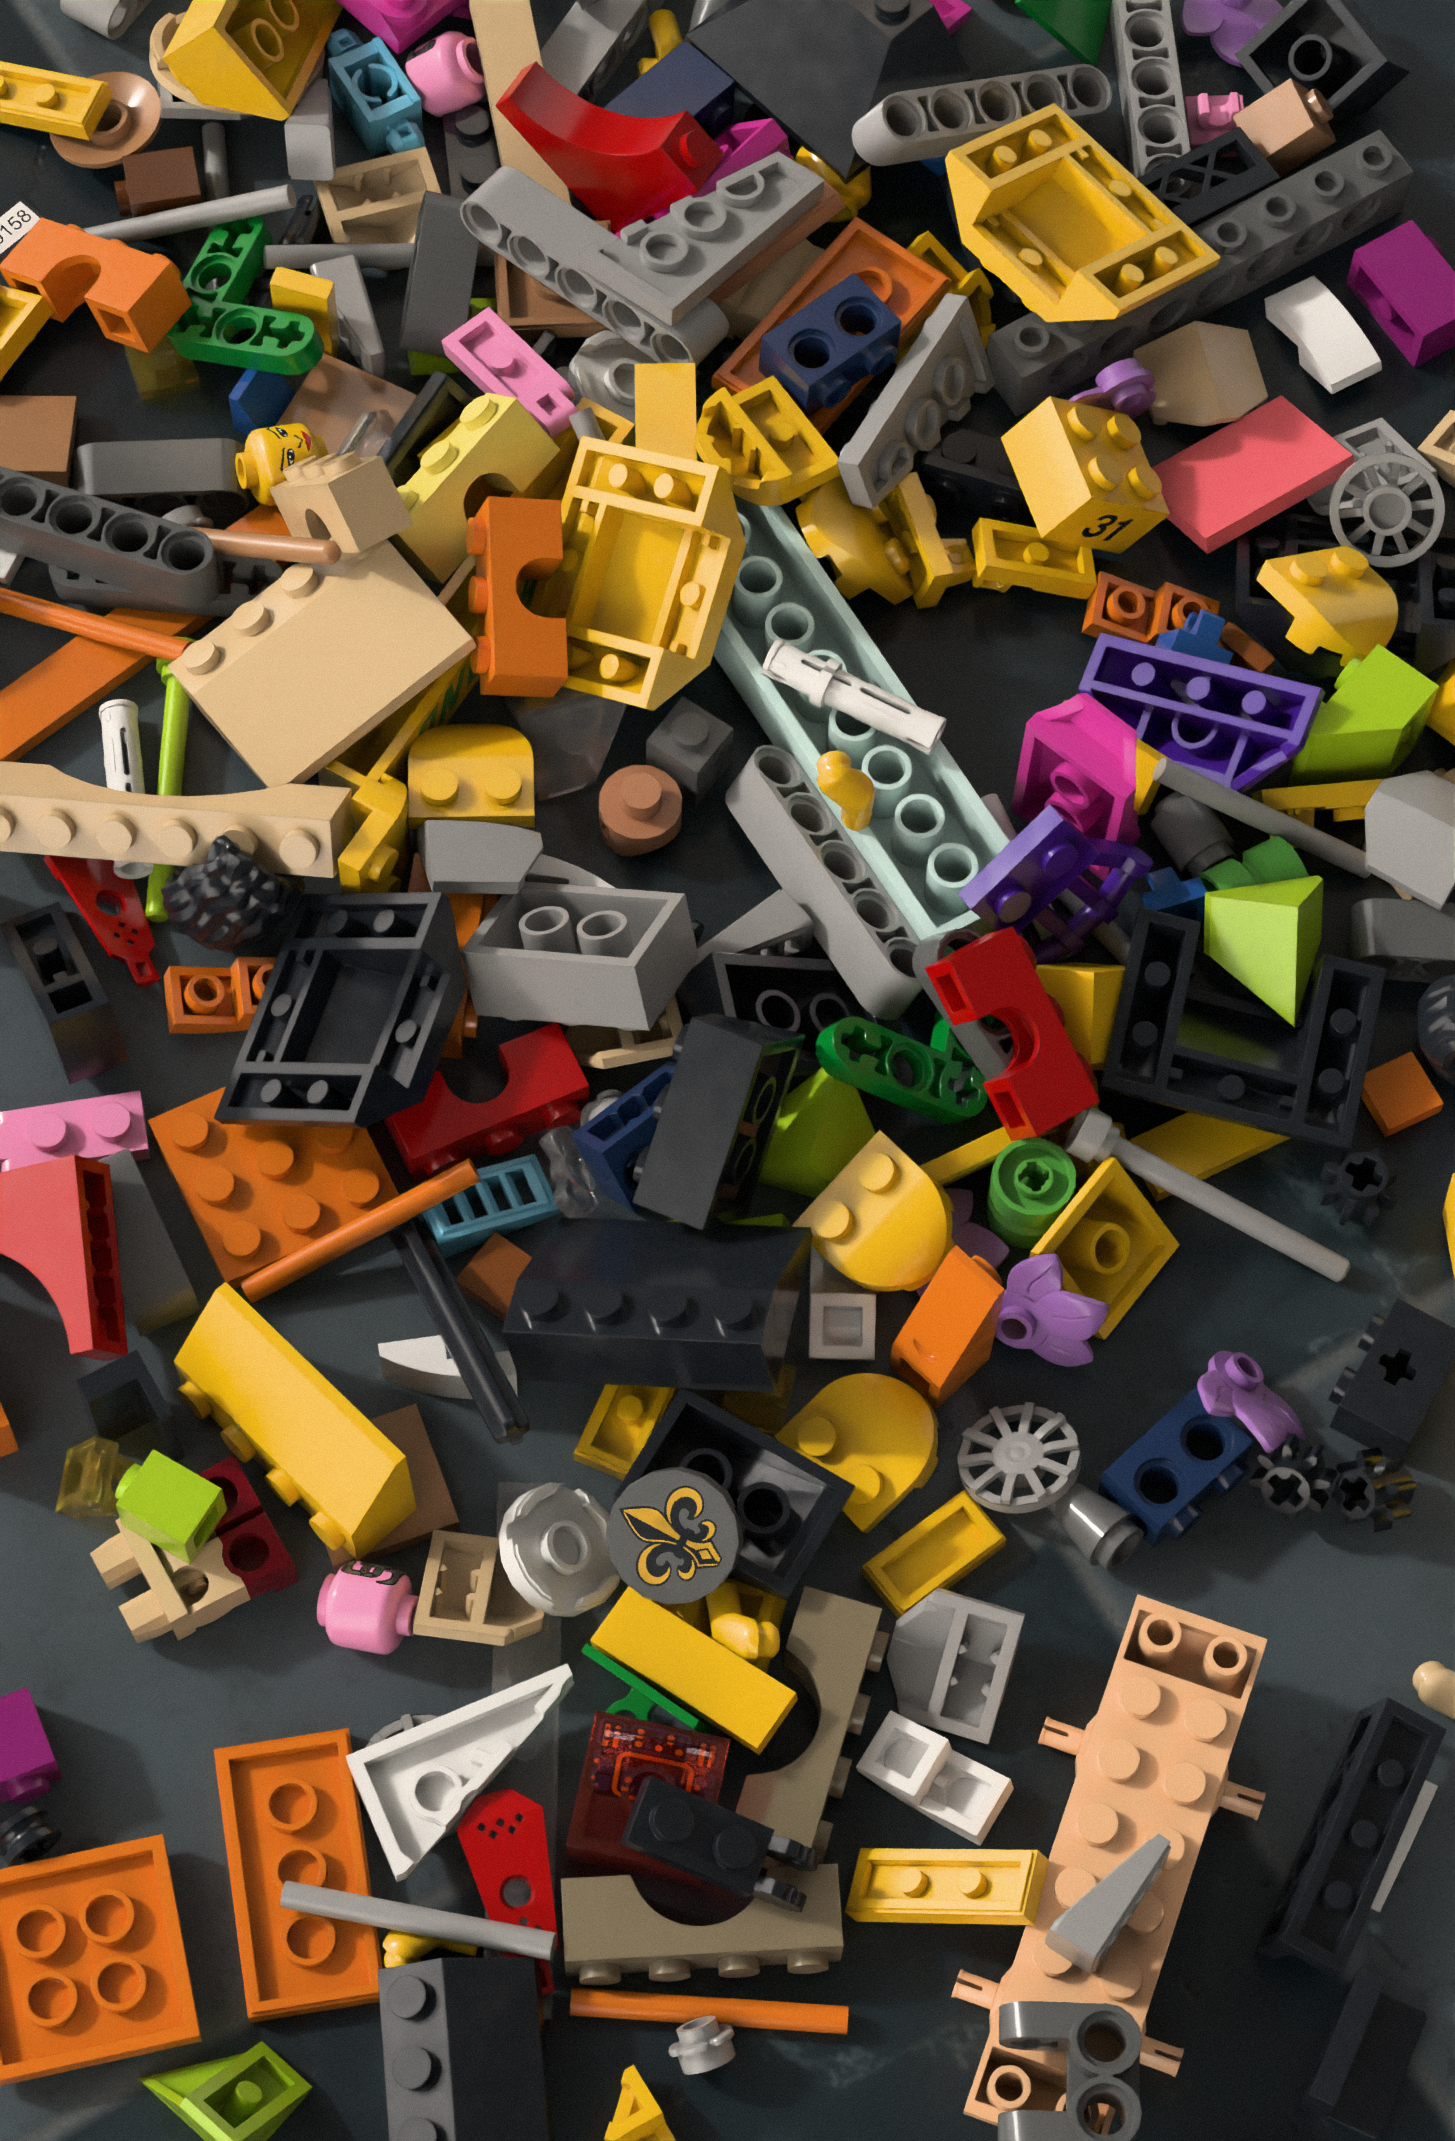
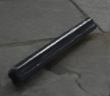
(460, 1331)

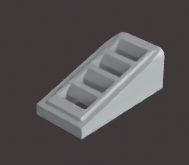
(311, 135)
(354, 313)
(769, 929)
(1096, 1919)

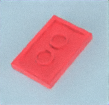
(1248, 473)

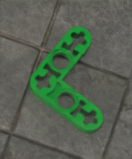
(237, 251)
(931, 1067)

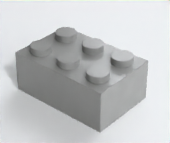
(580, 955)

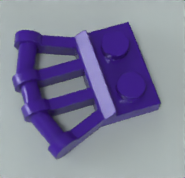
(1039, 868)

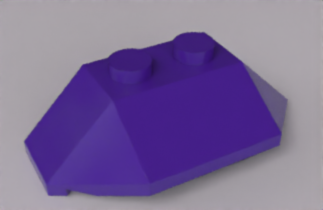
(1202, 711)

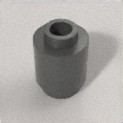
(1191, 834)

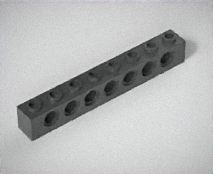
(1255, 244)

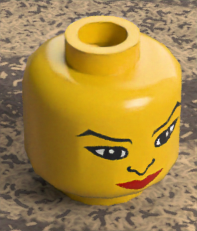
(270, 452)

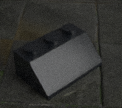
(716, 1119)
(465, 2050)

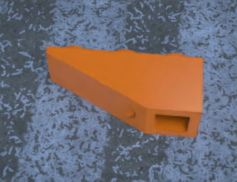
(949, 1328)

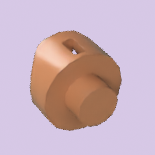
(639, 810)

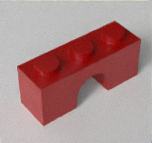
(1046, 1075)
(541, 1093)

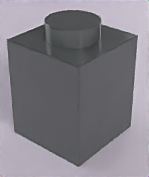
(691, 749)

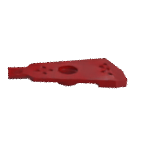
(94, 882)
(509, 1859)

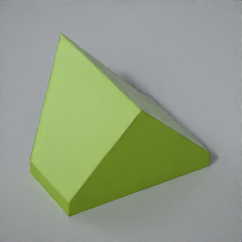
(1267, 937)
(816, 1135)
(232, 2096)

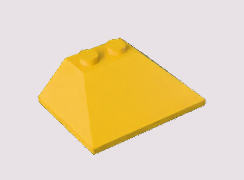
(1068, 221)
(642, 570)

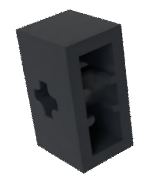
(1387, 1414)

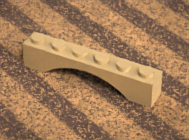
(283, 827)

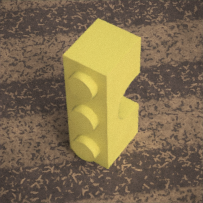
(492, 441)

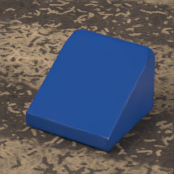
(259, 400)

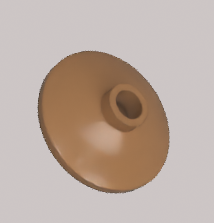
(124, 128)

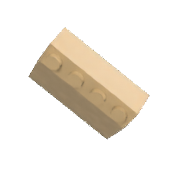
(320, 661)

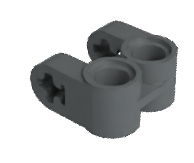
(1088, 2081)

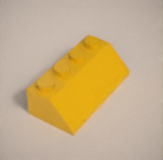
(250, 52)
(293, 1425)

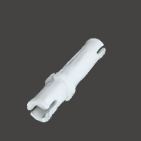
(834, 687)
(121, 732)

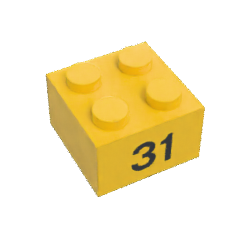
(1085, 475)

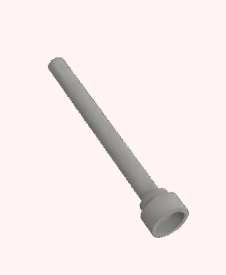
(1097, 1139)

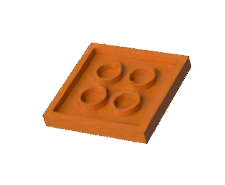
(265, 1186)
(91, 1961)

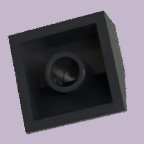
(1327, 49)

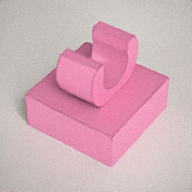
(1211, 117)

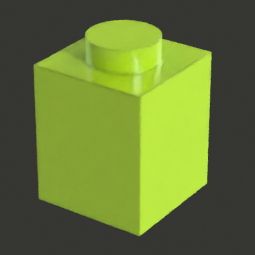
(169, 1505)

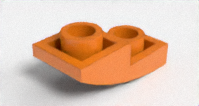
(1138, 612)
(215, 997)

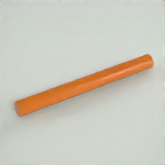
(92, 625)
(360, 1231)
(728, 2011)

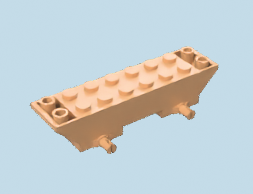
(1141, 1769)

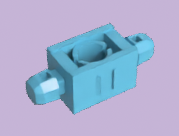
(371, 67)

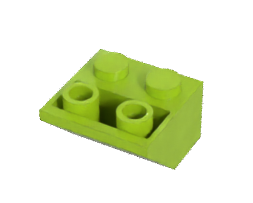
(1366, 723)

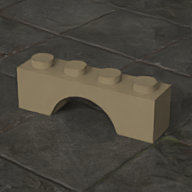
(829, 1654)
(616, 1932)

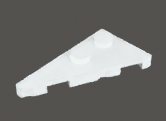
(434, 1772)

